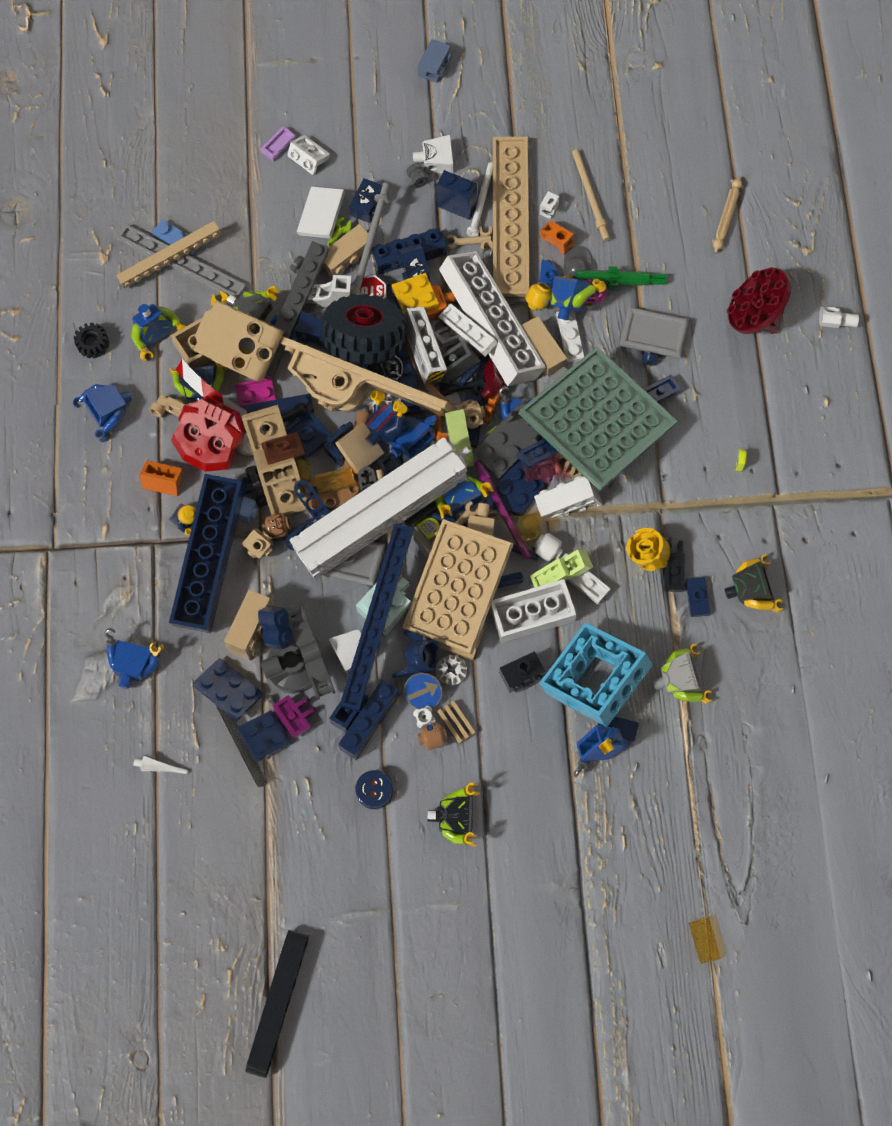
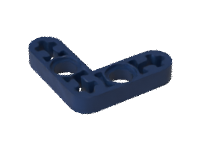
(315, 513)

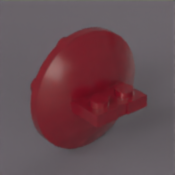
(760, 301)

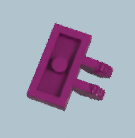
(291, 715)

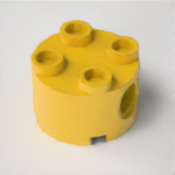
(648, 549)

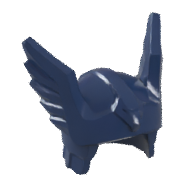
(420, 655)

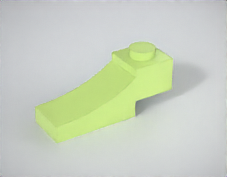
(459, 434)
(563, 568)

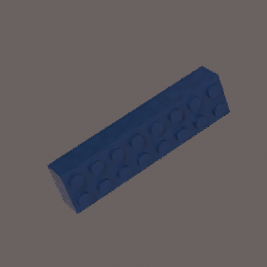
(207, 553)

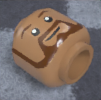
(277, 526)

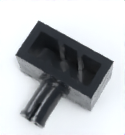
(522, 672)

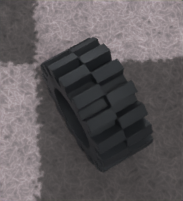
(87, 331)

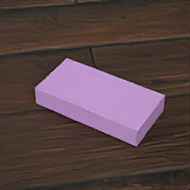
(278, 143)

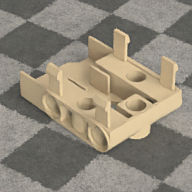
(220, 338)

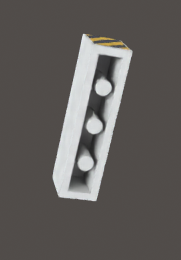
(424, 345)

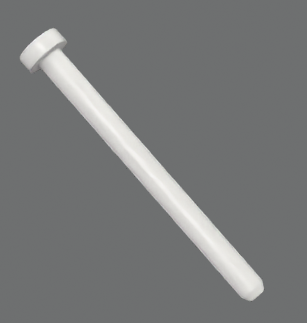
(473, 231)

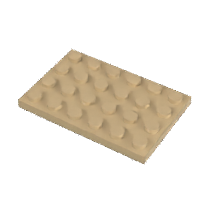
(457, 586)

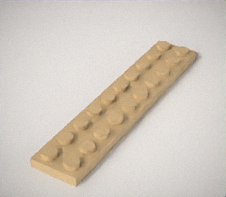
(510, 216)

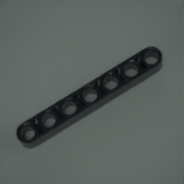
(277, 1004)

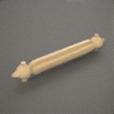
(727, 214)

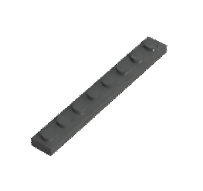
(297, 298)

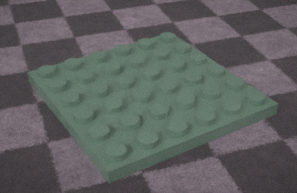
(598, 418)

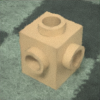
(473, 413)
(254, 549)

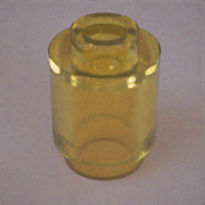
(304, 471)

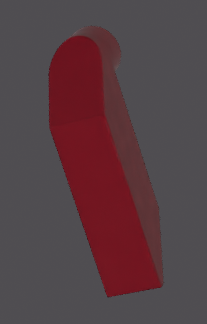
(493, 380)

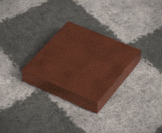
(283, 448)

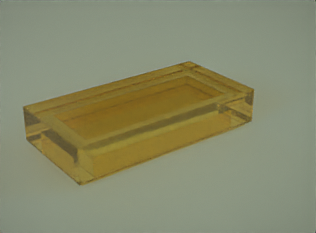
(335, 480)
(704, 941)

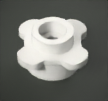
(419, 716)

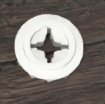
(450, 678)

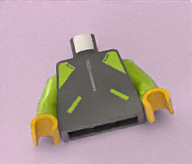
(255, 303)

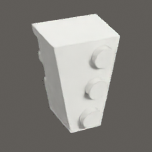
(566, 498)

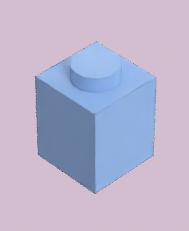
(248, 510)

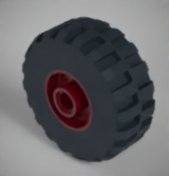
(363, 329)

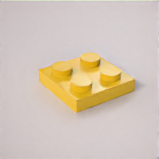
(415, 293)

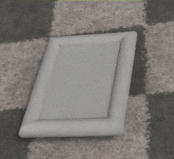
(654, 332)
(361, 566)

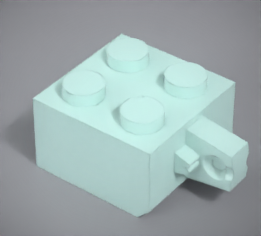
(399, 607)

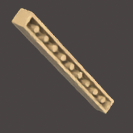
(168, 254)

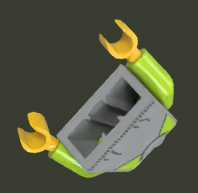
(682, 677)

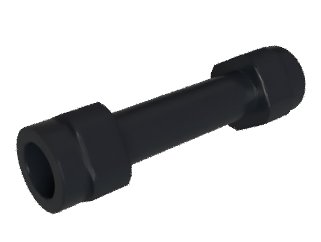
(299, 409)

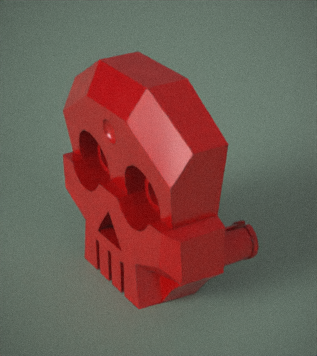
(203, 448)

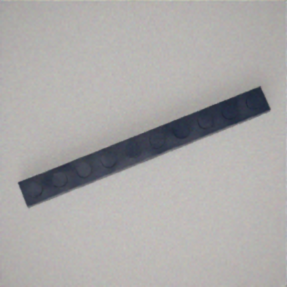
(544, 450)
(376, 617)

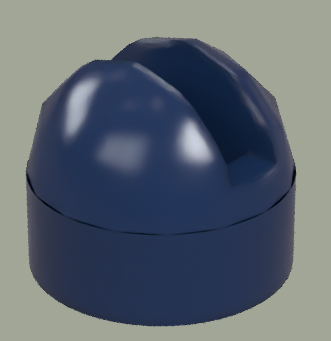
(649, 357)

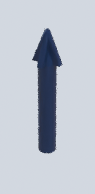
(465, 378)

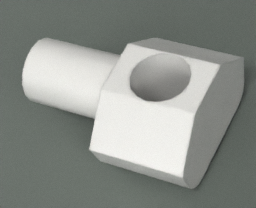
(834, 318)

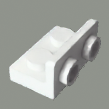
(307, 153)

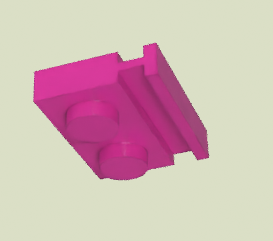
(255, 392)

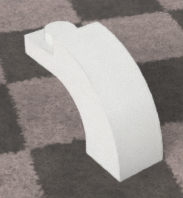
(325, 294)

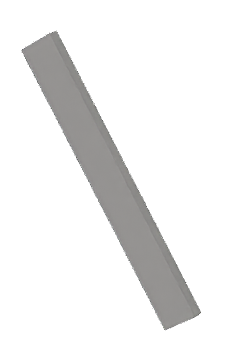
(186, 264)

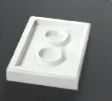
(321, 212)

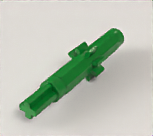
(614, 277)

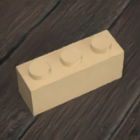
(346, 251)
(545, 346)

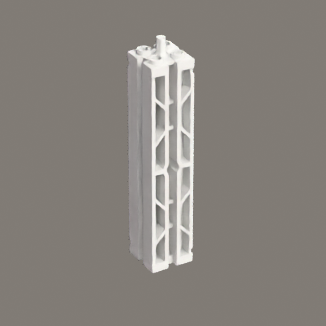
(380, 507)

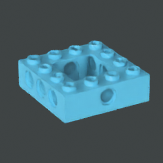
(588, 643)

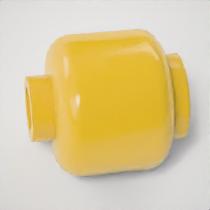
(538, 296)

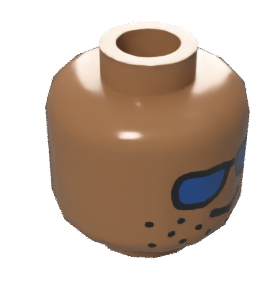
(432, 736)

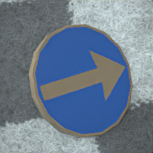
(423, 690)

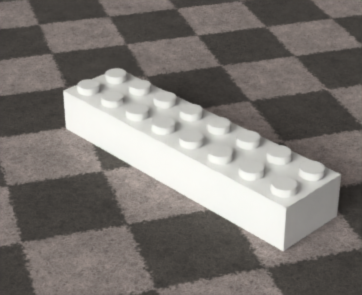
(488, 309)

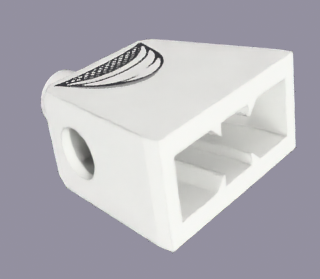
(436, 155)

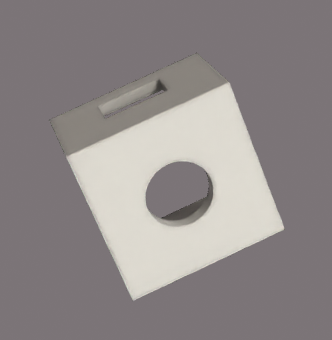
(549, 202)

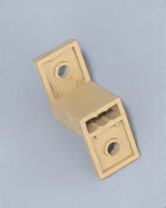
(279, 476)

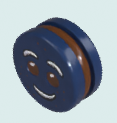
(374, 789)

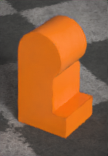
(557, 236)

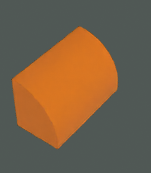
(161, 478)

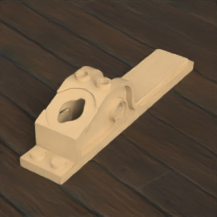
(345, 385)

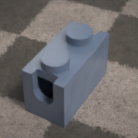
(434, 61)

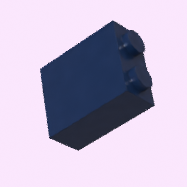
(456, 194)

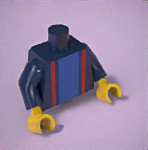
(386, 420)

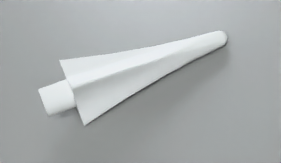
(150, 764)

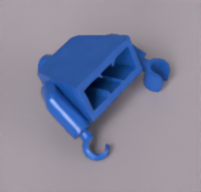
(105, 406)
(414, 437)

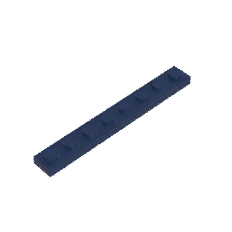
(409, 374)

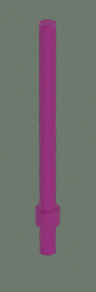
(486, 477)

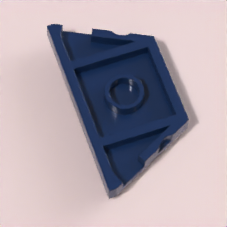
(515, 490)

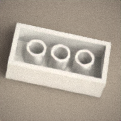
(532, 611)

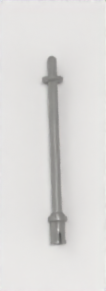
(381, 199)

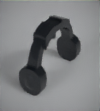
(252, 472)

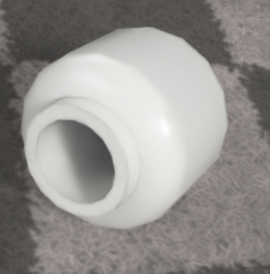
(548, 547)

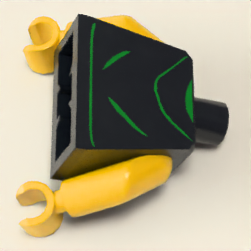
(753, 586)

